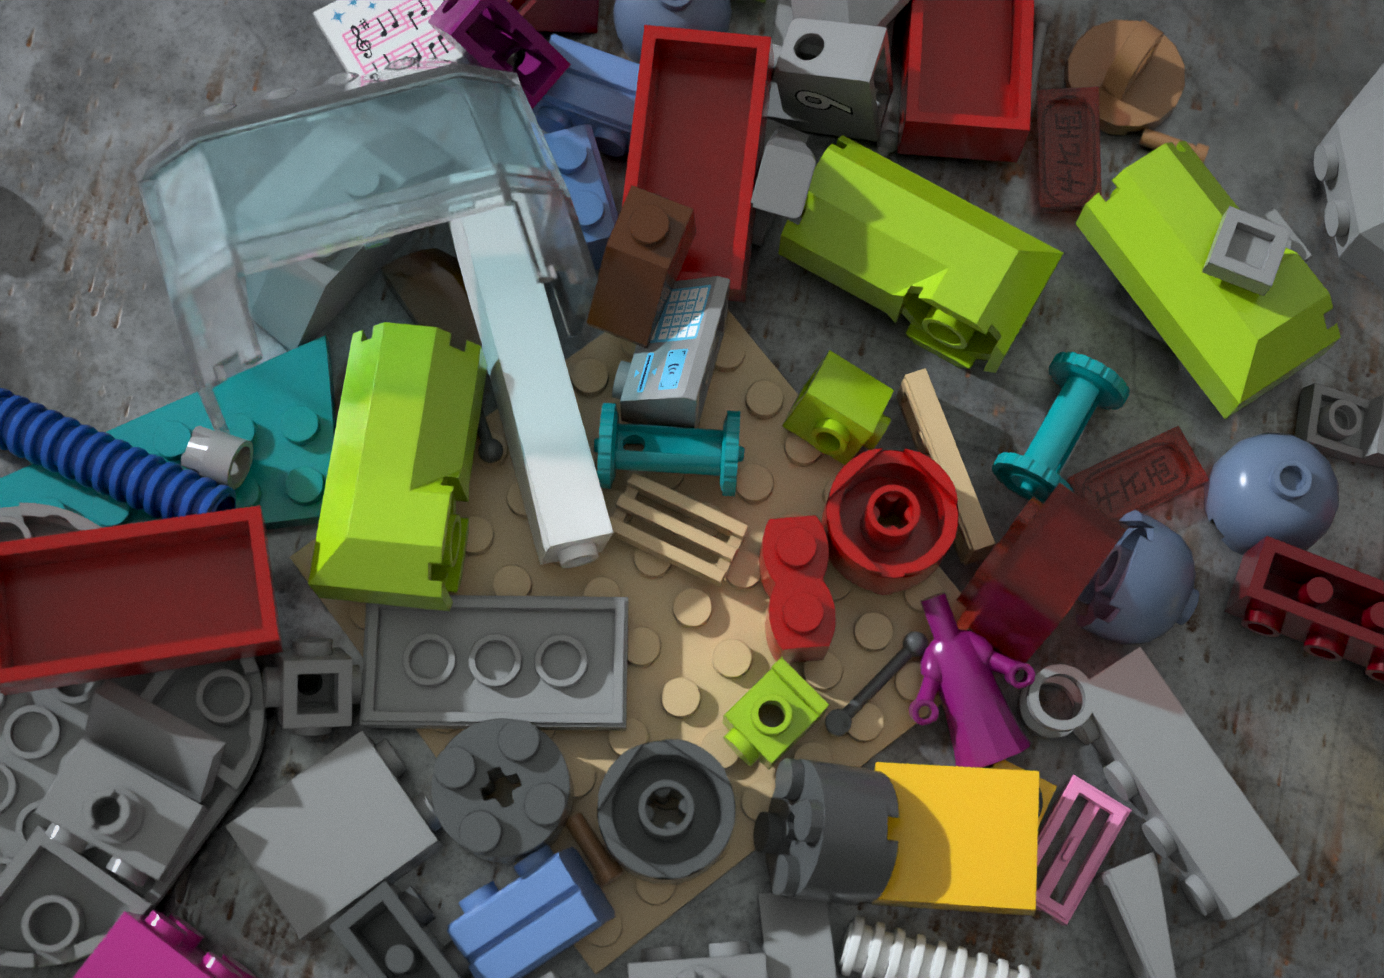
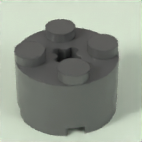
(658, 773)
(467, 775)
(828, 832)

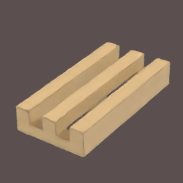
(688, 507)

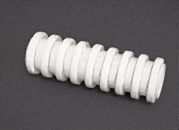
(894, 955)

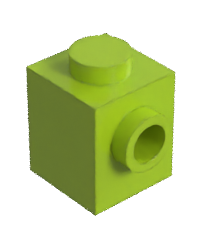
(840, 409)

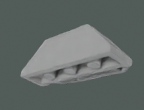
(1353, 176)
(306, 295)

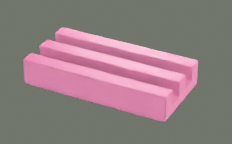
(1095, 800)

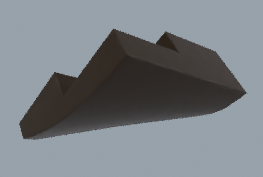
(433, 293)

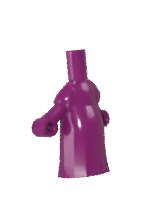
(961, 671)

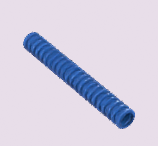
(106, 463)

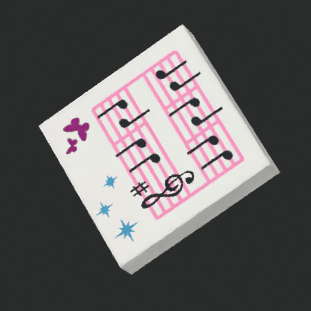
(377, 32)

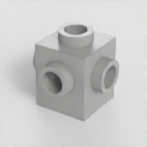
(325, 705)

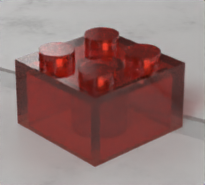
(1037, 572)

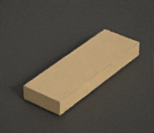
(934, 439)

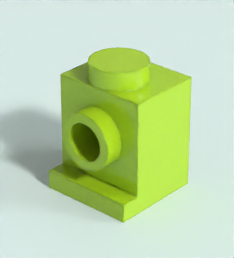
(795, 698)

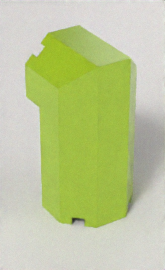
(1156, 244)
(919, 253)
(398, 470)

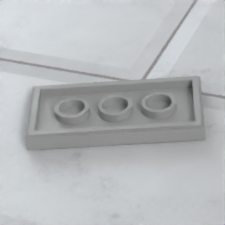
(496, 658)

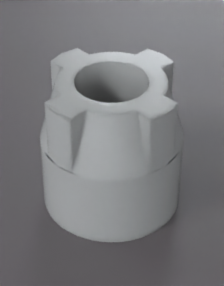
(218, 456)

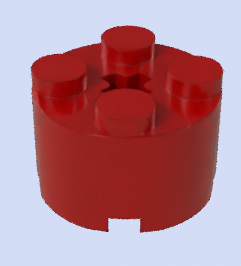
(885, 485)

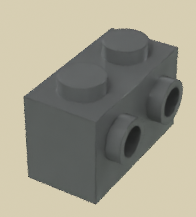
(392, 938)

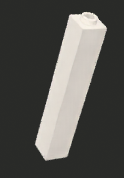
(532, 390)

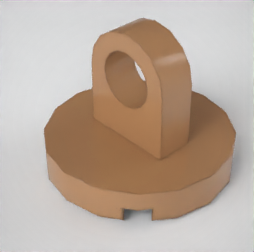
(1135, 74)

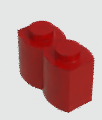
(800, 606)

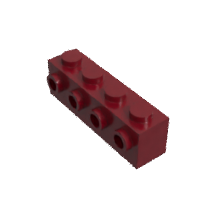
(1312, 601)

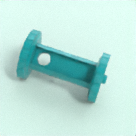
(1084, 387)
(669, 449)

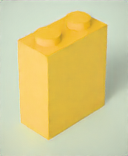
(963, 838)

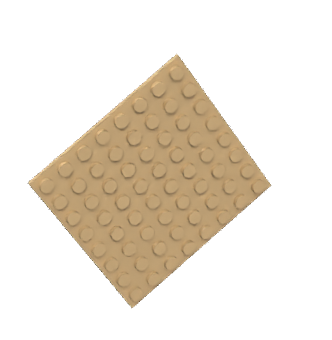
(689, 640)

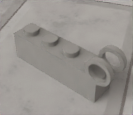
(1172, 779)

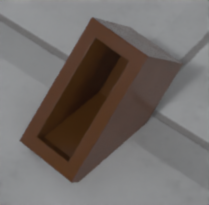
(641, 265)

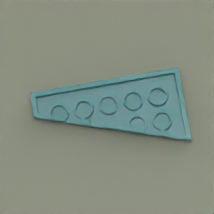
(276, 405)

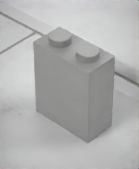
(337, 834)

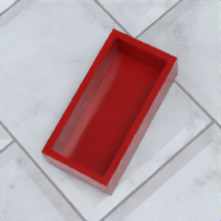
(966, 78)
(703, 139)
(135, 599)

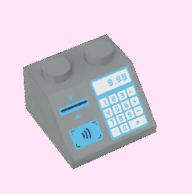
(674, 373)

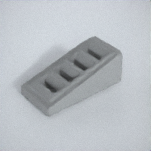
(784, 175)
(1138, 915)

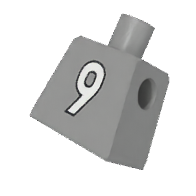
(835, 75)

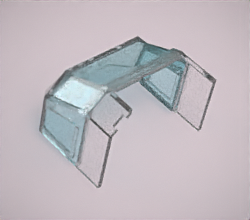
(342, 172)

